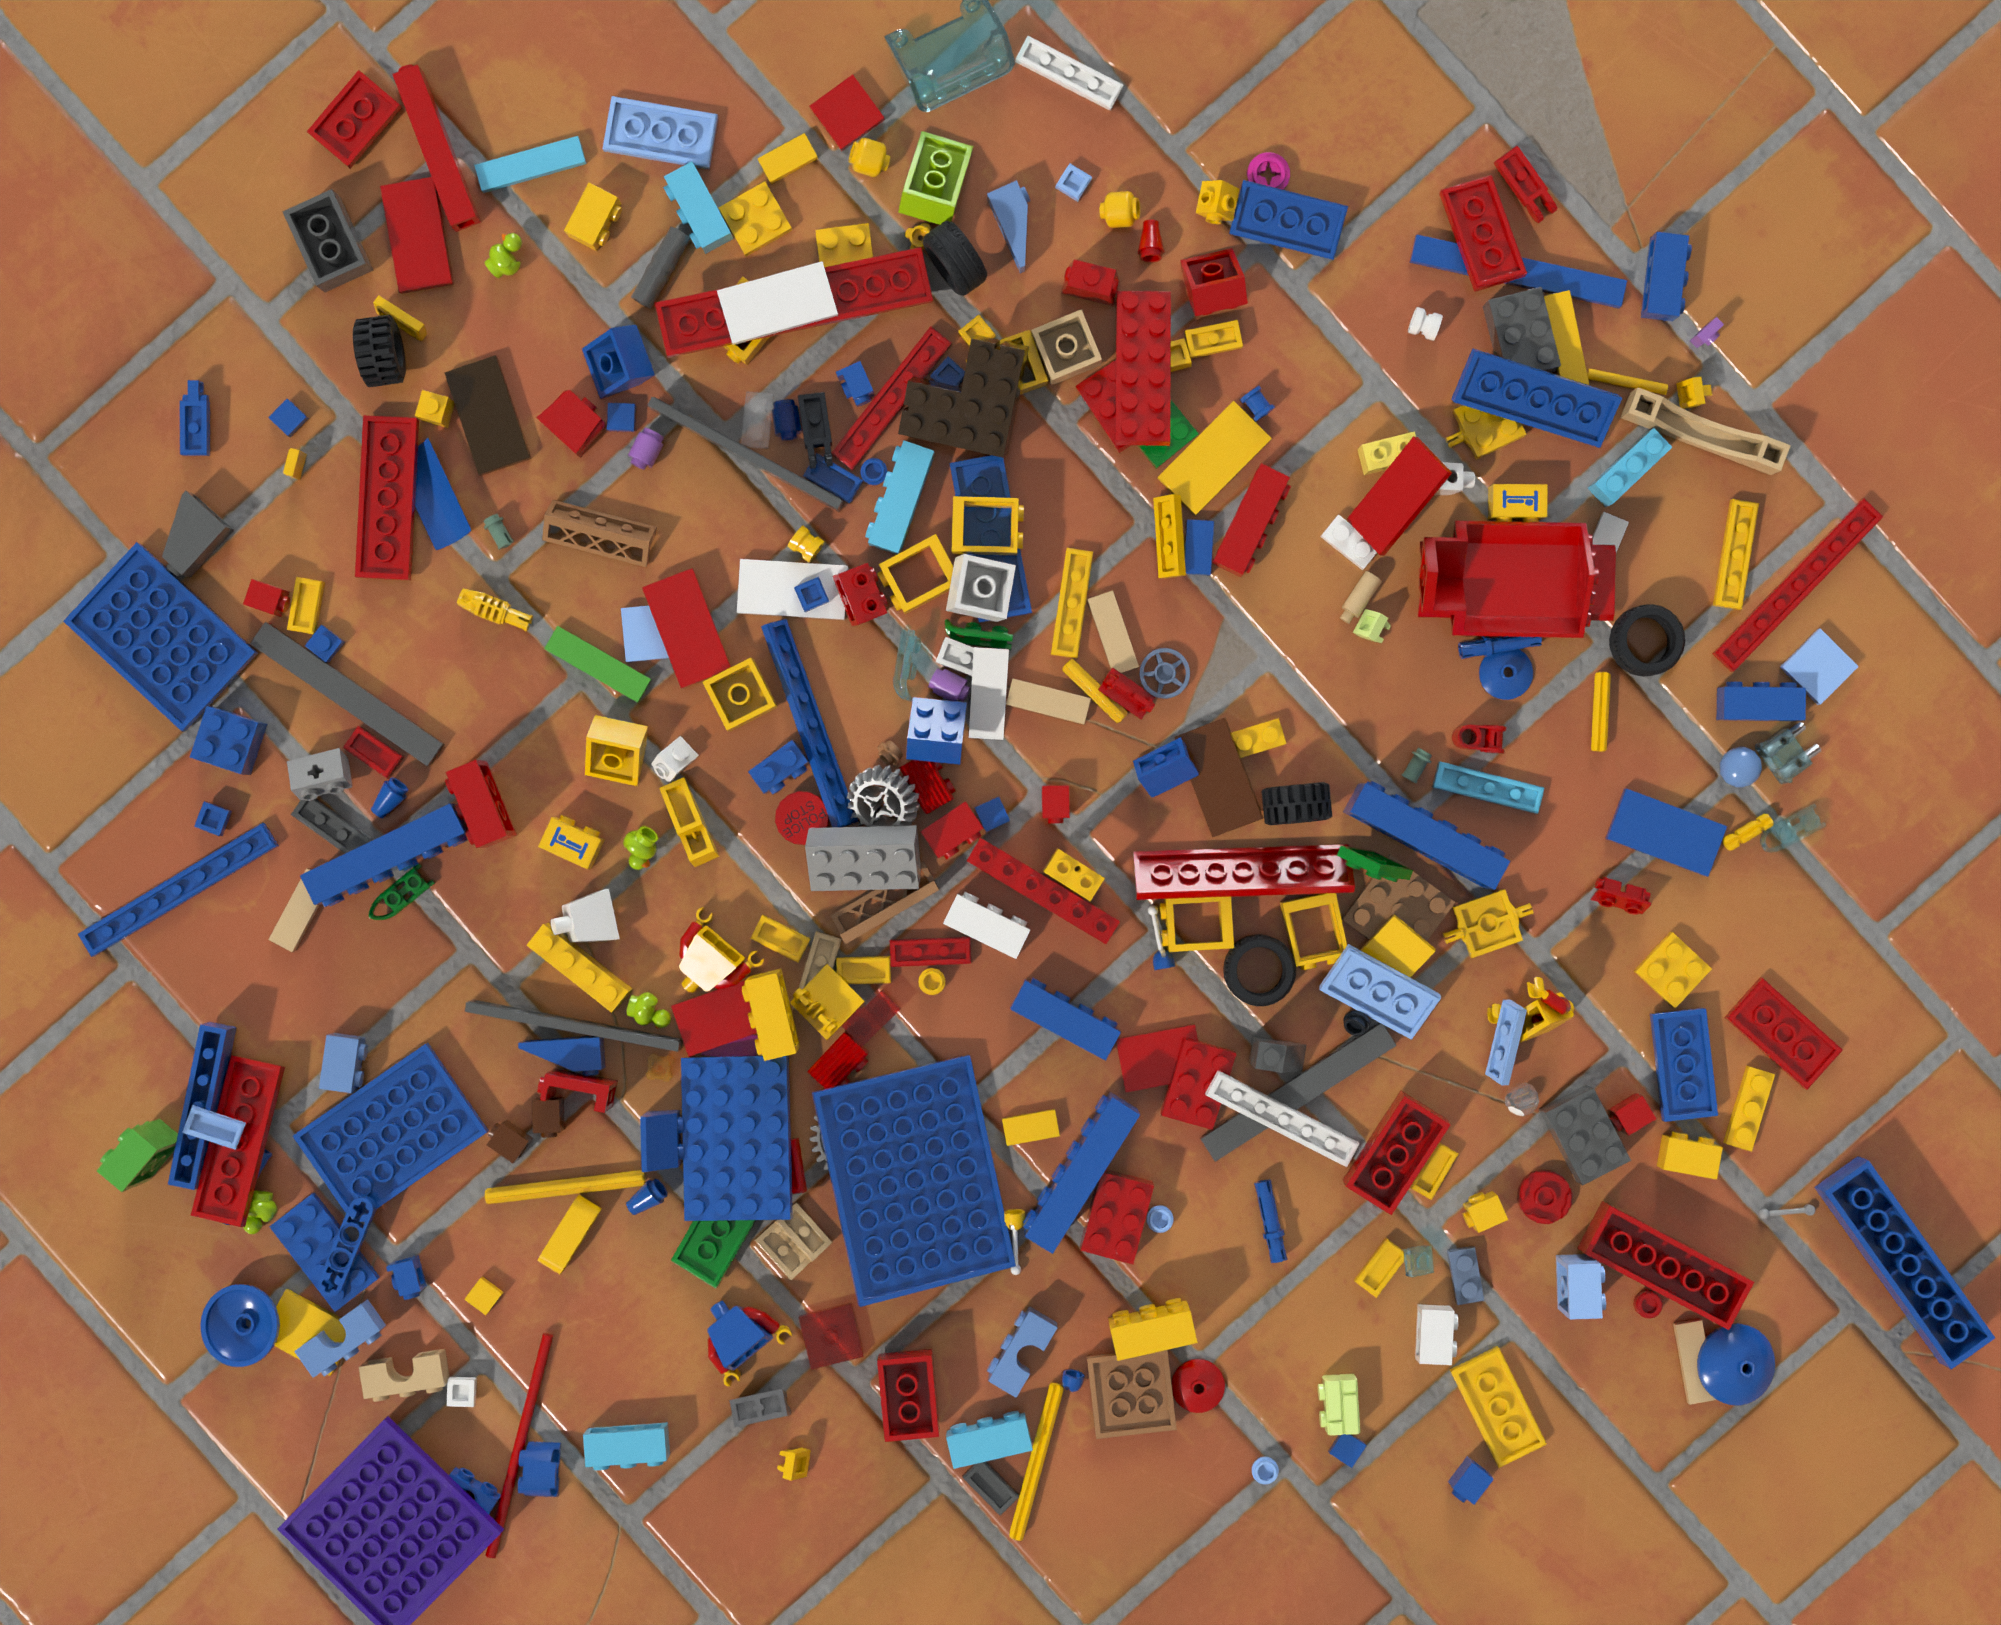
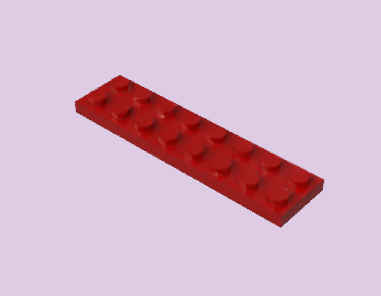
(1241, 872)

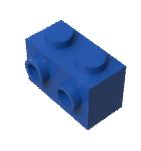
(779, 767)

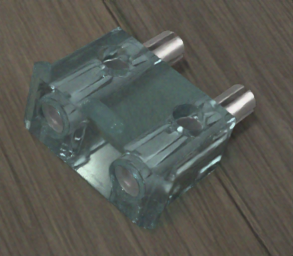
(1782, 757)

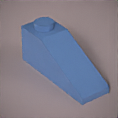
(1010, 212)

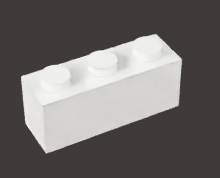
(987, 924)

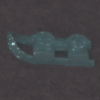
(904, 668)
(1787, 834)

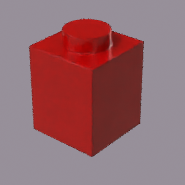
(267, 598)
(1055, 803)
(1631, 1114)

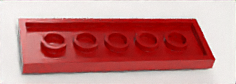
(1143, 368)
(387, 498)
(232, 1174)

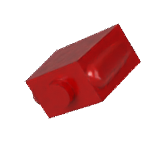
(1091, 282)
(573, 421)

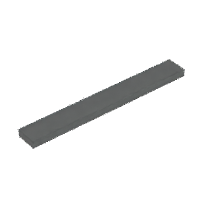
(745, 454)
(347, 694)
(574, 1025)
(1303, 1088)

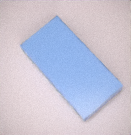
(214, 1127)

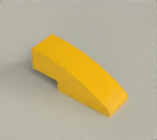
(689, 822)

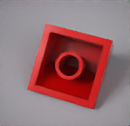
(1214, 282)

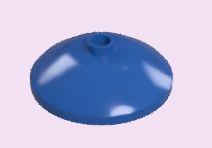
(226, 1330)
(1722, 1362)

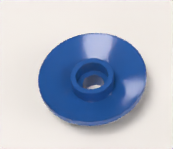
(1496, 683)

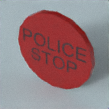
(798, 814)

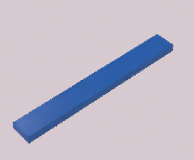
(1551, 277)
(809, 722)
(178, 890)

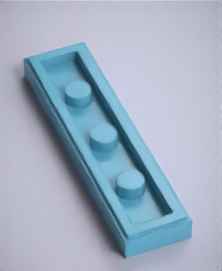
(530, 164)
(1488, 787)

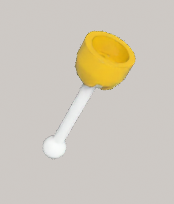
(1014, 1221)

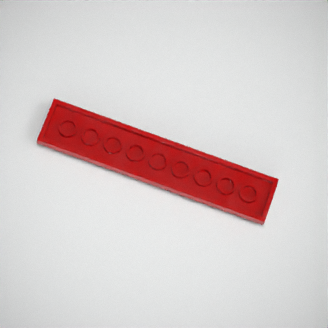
(857, 288)

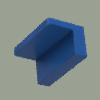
(1165, 768)

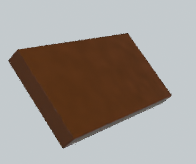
(1222, 778)

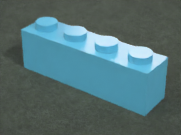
(901, 497)

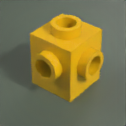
(1217, 201)

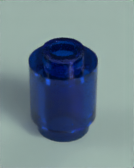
(786, 419)

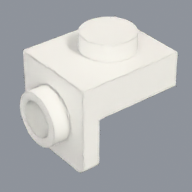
(674, 759)

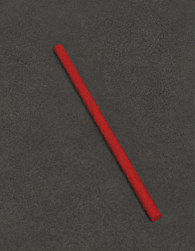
(520, 1440)

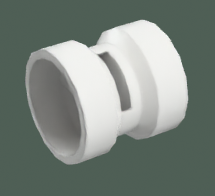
(1427, 324)

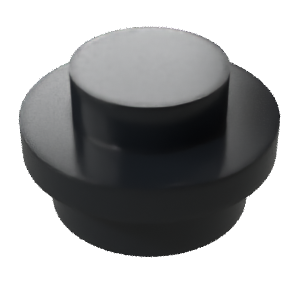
(1356, 1023)

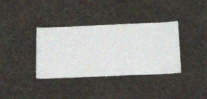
(988, 693)

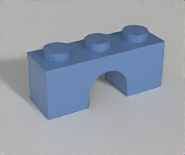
(360, 1326)
(1032, 1329)

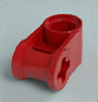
(1484, 738)

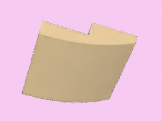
(793, 1242)

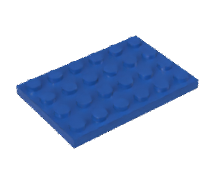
(160, 637)
(391, 1131)
(736, 1138)

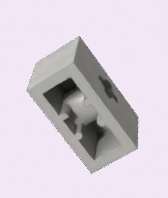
(319, 774)

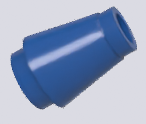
(389, 797)
(648, 1196)

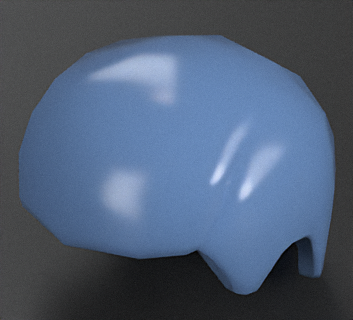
(1740, 767)

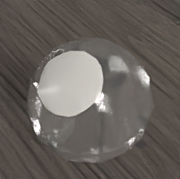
(1521, 1099)

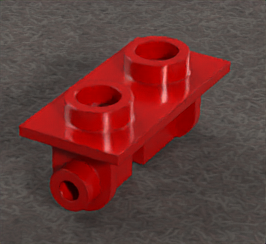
(1127, 693)
(1609, 894)

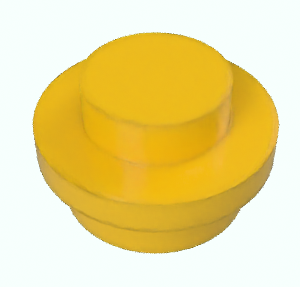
(931, 981)

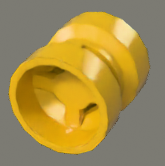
(806, 544)

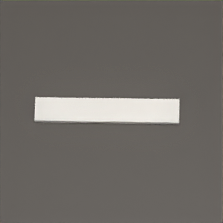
(1282, 1118)

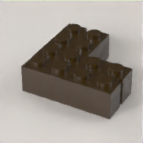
(979, 412)

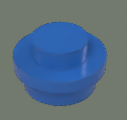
(873, 471)

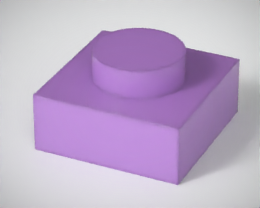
(1708, 333)

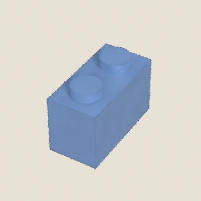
(343, 1063)

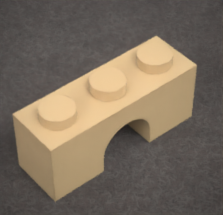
(381, 1379)

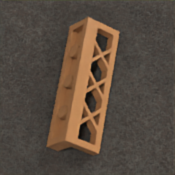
(598, 527)
(883, 914)

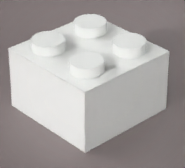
(980, 588)

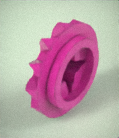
(1276, 165)

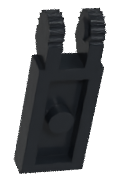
(815, 426)

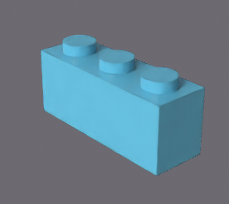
(697, 208)
(1629, 467)
(989, 1439)
(626, 1445)

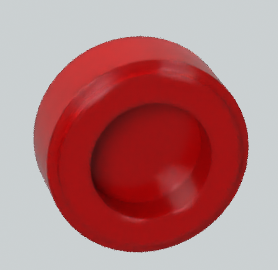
(1648, 1304)

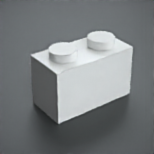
(1435, 1334)

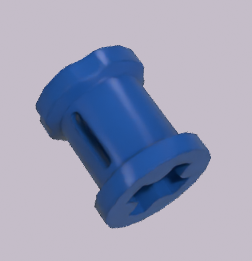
(1257, 403)

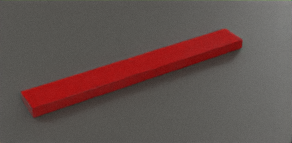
(1797, 585)

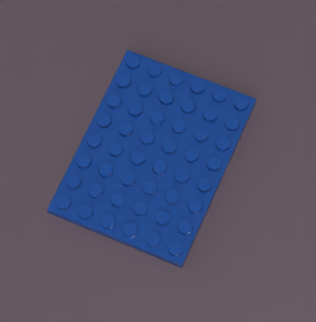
(913, 1180)

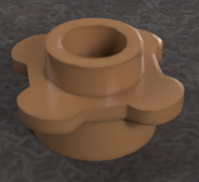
(889, 753)

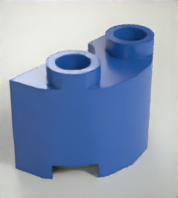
(540, 1469)

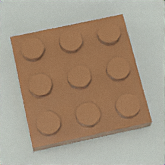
(1411, 900)
(1131, 1394)

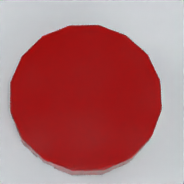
(1544, 1196)

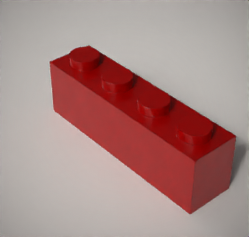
(1251, 519)

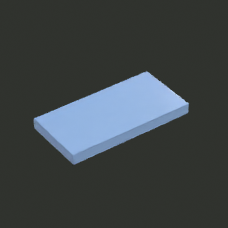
(660, 132)
(1380, 991)

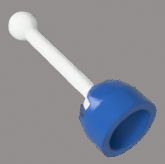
(1162, 958)

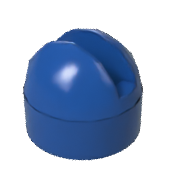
(1072, 1380)

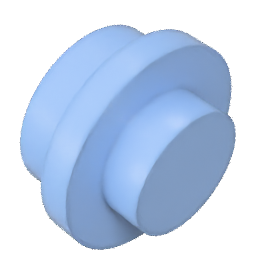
(1159, 1218)
(1265, 1470)

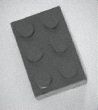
(327, 240)
(1522, 329)
(1584, 1134)

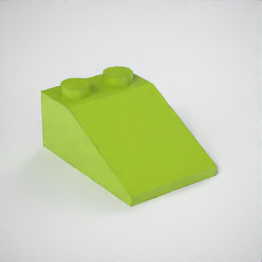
(935, 179)

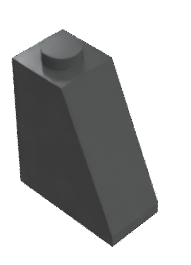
(193, 536)
(1277, 1055)

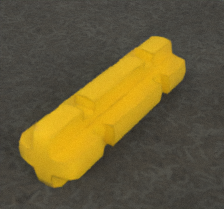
(1747, 832)

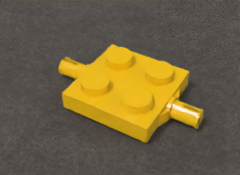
(1484, 431)
(1487, 923)

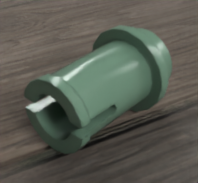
(498, 531)
(1417, 765)

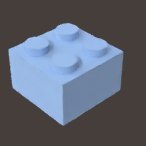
(1580, 1286)

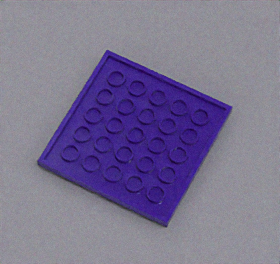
(390, 1527)

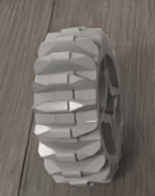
(868, 799)

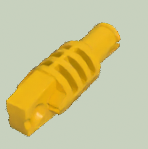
(493, 609)

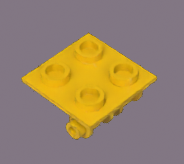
(826, 1002)

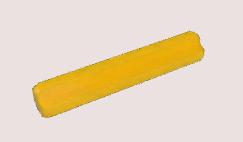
(1090, 687)
(1600, 711)

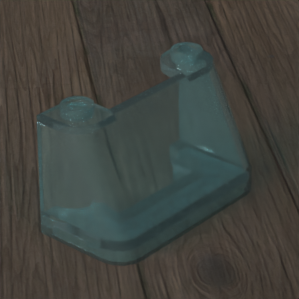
(953, 56)

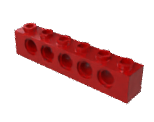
(1043, 891)

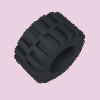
(379, 351)
(1296, 803)

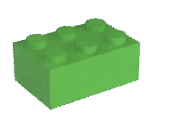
(138, 1154)

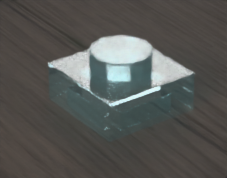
(1418, 1261)

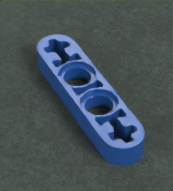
(343, 1244)

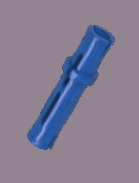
(1490, 645)
(1269, 1215)

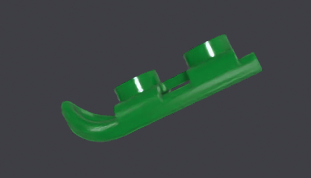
(973, 633)
(395, 898)

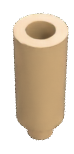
(1360, 596)

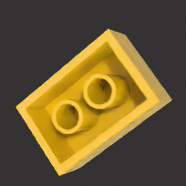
(771, 1015)
(1152, 1329)

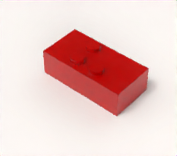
(1396, 1152)

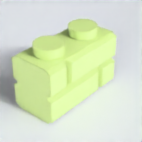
(1340, 1404)

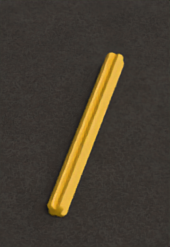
(564, 1187)
(1036, 1461)

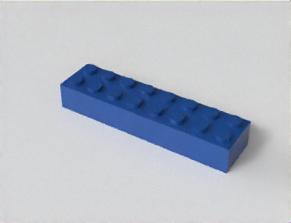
(1904, 1262)

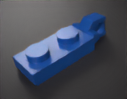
(195, 421)

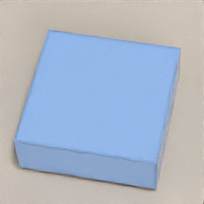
(1073, 182)

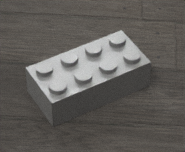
(863, 858)

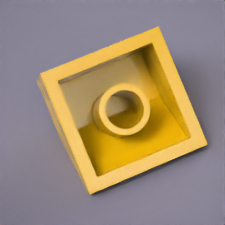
(615, 750)

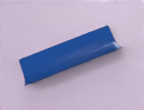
(437, 500)

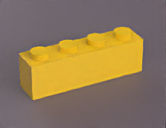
(580, 967)

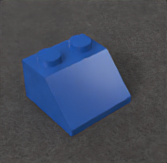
(618, 360)
(661, 1140)

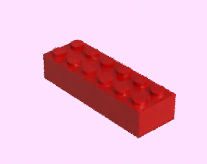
(1665, 1265)

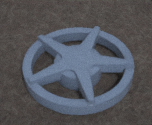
(1164, 673)

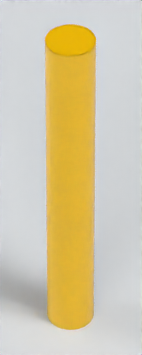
(1627, 381)

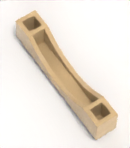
(1673, 421)

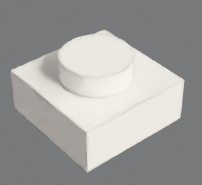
(461, 1391)

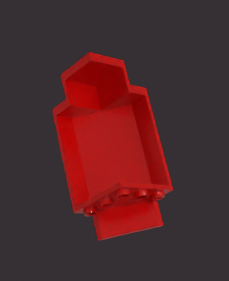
(1517, 579)

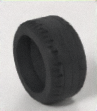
(955, 258)
(1672, 628)
(1288, 970)

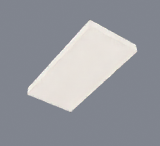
(777, 303)
(769, 588)

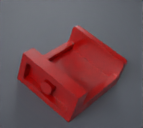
(602, 1087)

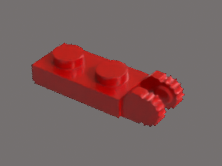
(1525, 182)

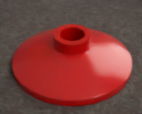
(1198, 1372)

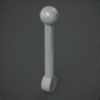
(1808, 1209)

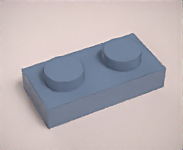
(1465, 1275)

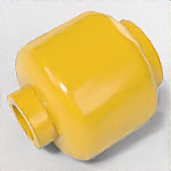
(869, 157)
(1120, 209)

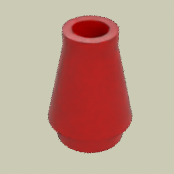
(1151, 243)

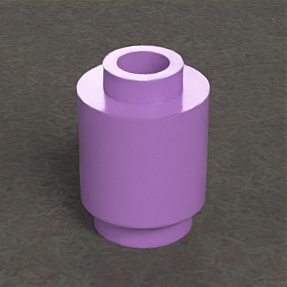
(646, 448)
(949, 685)

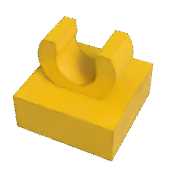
(1692, 392)
(795, 1463)

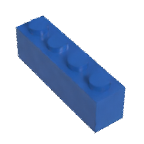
(1066, 1019)

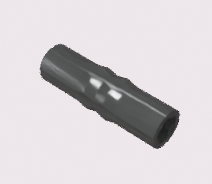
(660, 267)

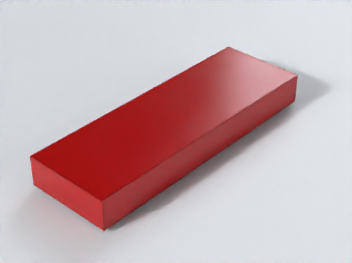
(930, 951)

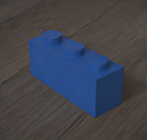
(1665, 276)
(1761, 702)

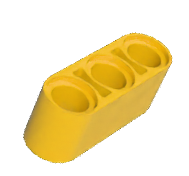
(569, 1234)

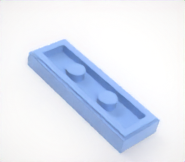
(1506, 1042)

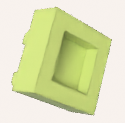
(1371, 625)

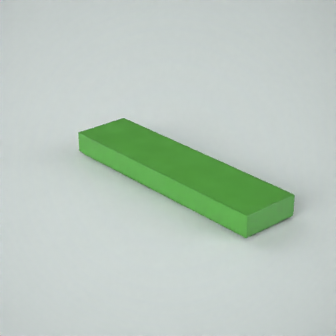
(598, 664)

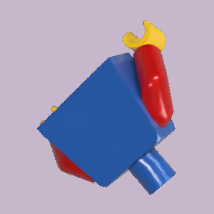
(739, 1336)

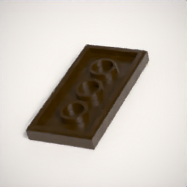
(487, 415)

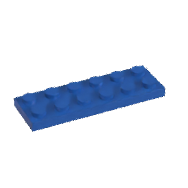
(1536, 398)
(990, 526)

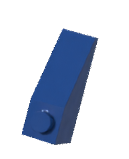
(573, 1053)

